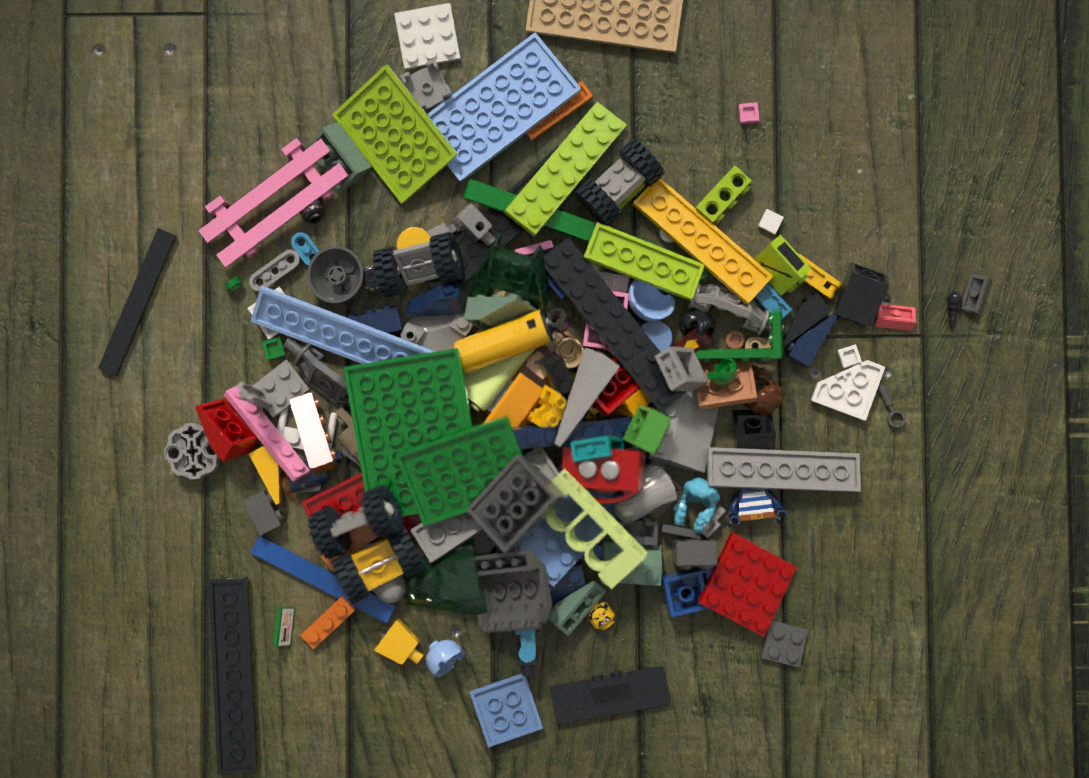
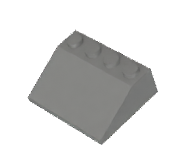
(688, 434)

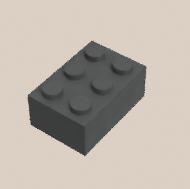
(694, 551)

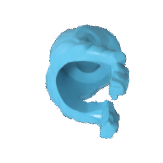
(697, 491)

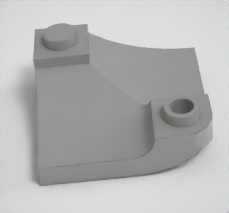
(438, 331)

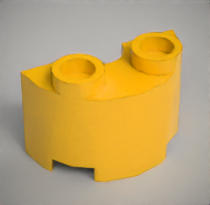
(551, 409)

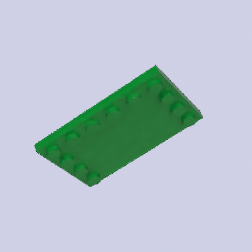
(457, 468)

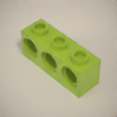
(725, 185)

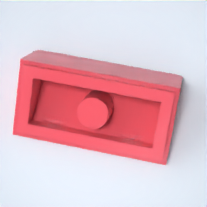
(896, 317)

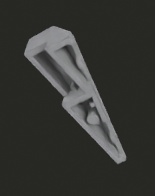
(591, 378)

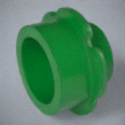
(233, 284)

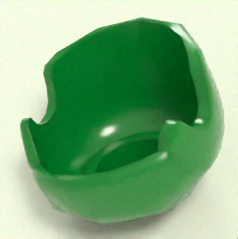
(723, 372)

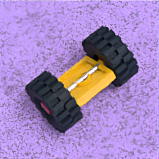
(377, 565)

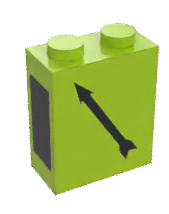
(784, 265)

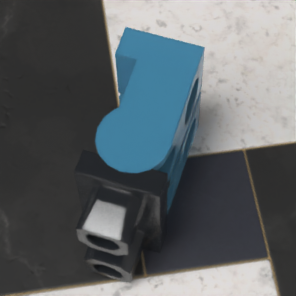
(527, 652)

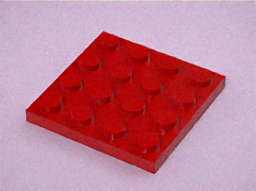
(747, 584)

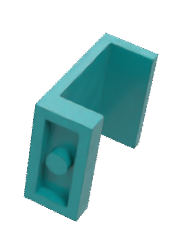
(595, 447)

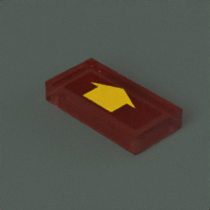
(693, 340)

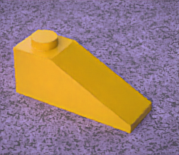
(269, 471)

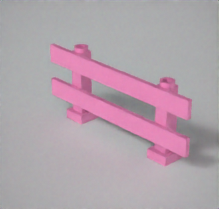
(228, 218)

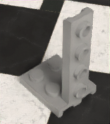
(274, 389)

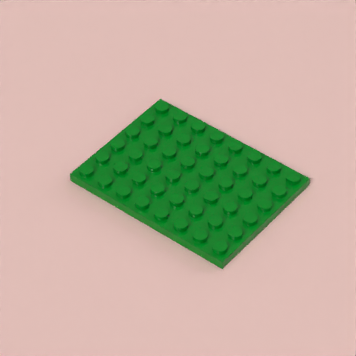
(401, 407)

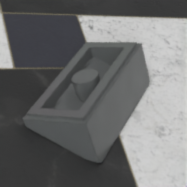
(976, 294)

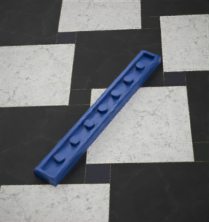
(317, 576)

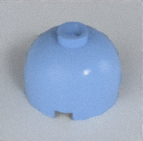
(443, 656)

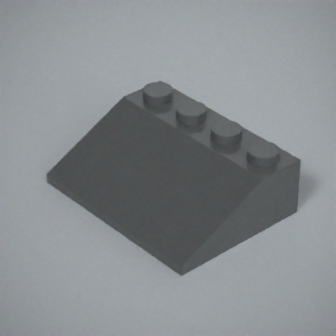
(515, 503)

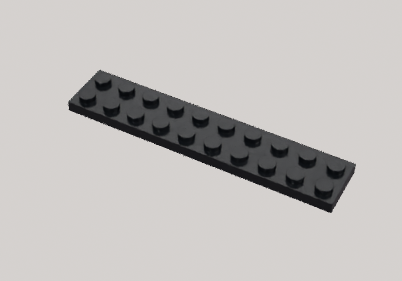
(474, 252)
(610, 322)
(233, 675)

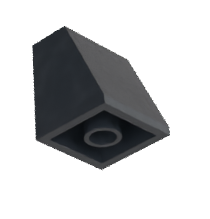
(861, 295)

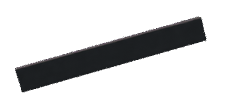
(137, 302)

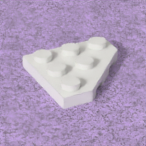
(850, 390)

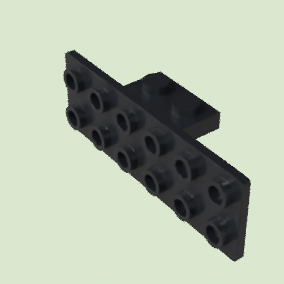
(610, 694)

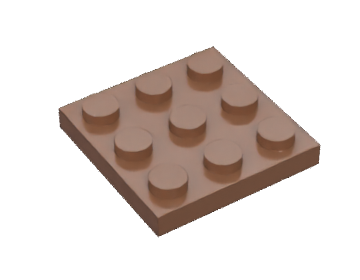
(739, 391)

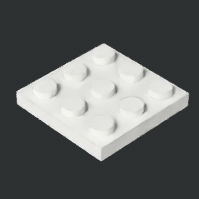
(427, 35)

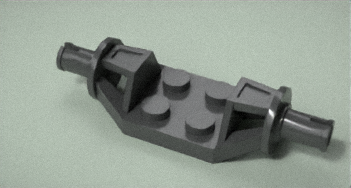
(319, 374)

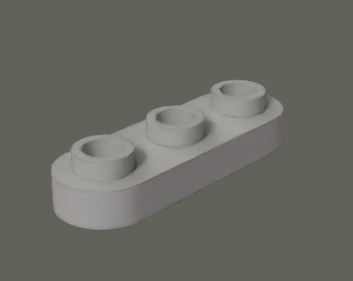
(279, 262)

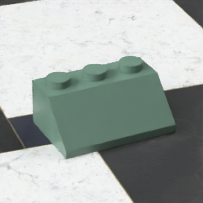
(344, 152)
(645, 573)

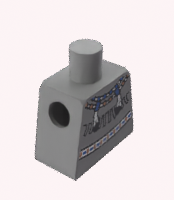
(468, 219)

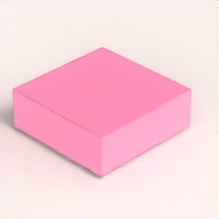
(748, 113)

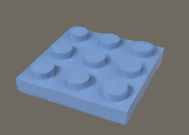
(506, 709)

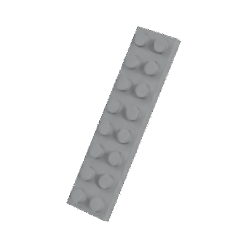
(783, 470)
(445, 535)

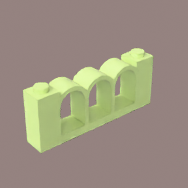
(625, 561)

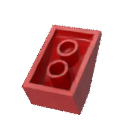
(226, 429)

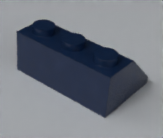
(568, 584)

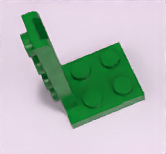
(746, 354)

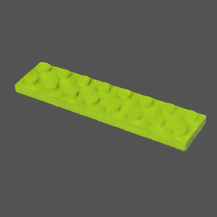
(565, 169)

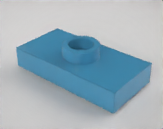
(770, 299)

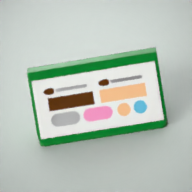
(284, 626)

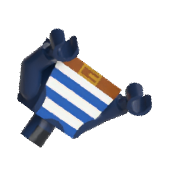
(754, 504)

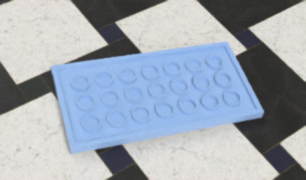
(503, 104)

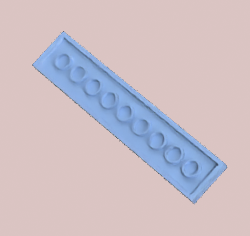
(328, 329)

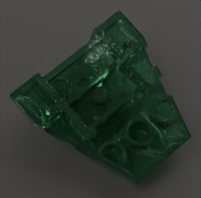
(448, 582)

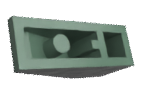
(575, 607)

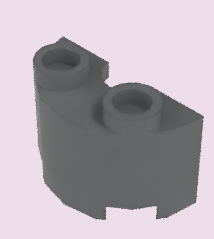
(643, 531)

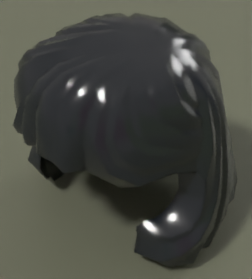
(697, 319)

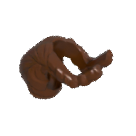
(769, 397)

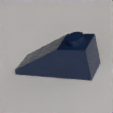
(438, 301)
(807, 346)

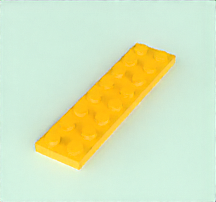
(702, 240)

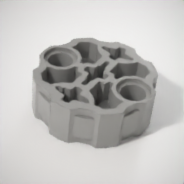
(195, 461)

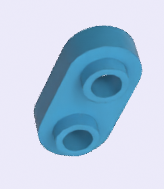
(307, 249)

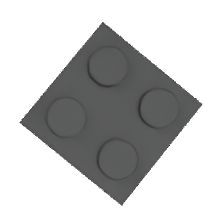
(784, 643)

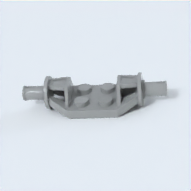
(727, 300)

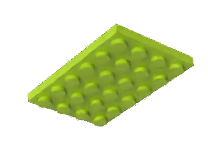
(395, 134)

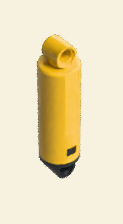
(511, 338)

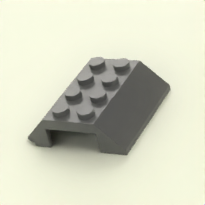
(513, 591)

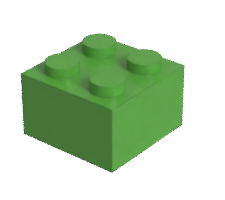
(647, 429)

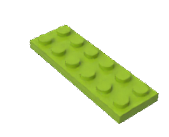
(643, 261)

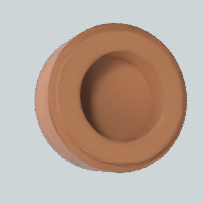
(734, 339)

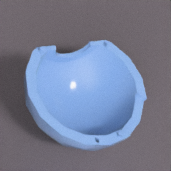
(649, 302)

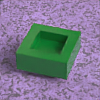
(273, 348)

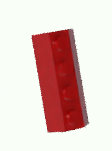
(615, 391)

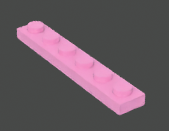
(268, 435)

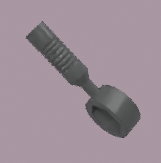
(888, 402)

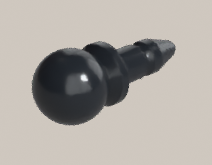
(954, 300)

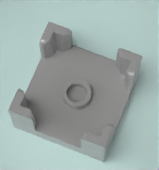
(427, 86)

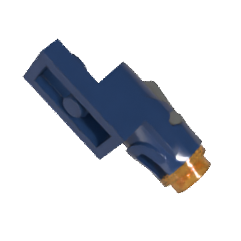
(309, 482)

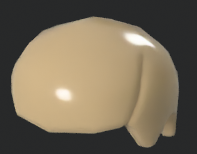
(570, 350)

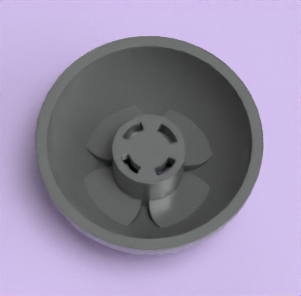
(325, 274)

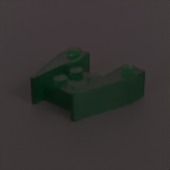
(513, 274)

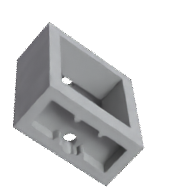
(680, 361)

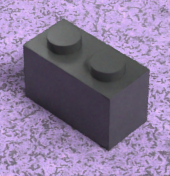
(263, 512)

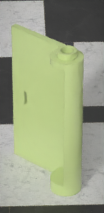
(488, 382)

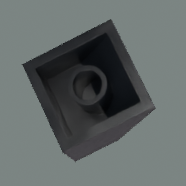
(753, 430)

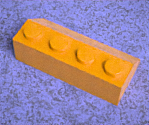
(518, 402)

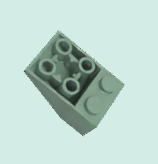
(492, 311)

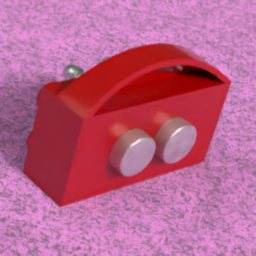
(609, 474)

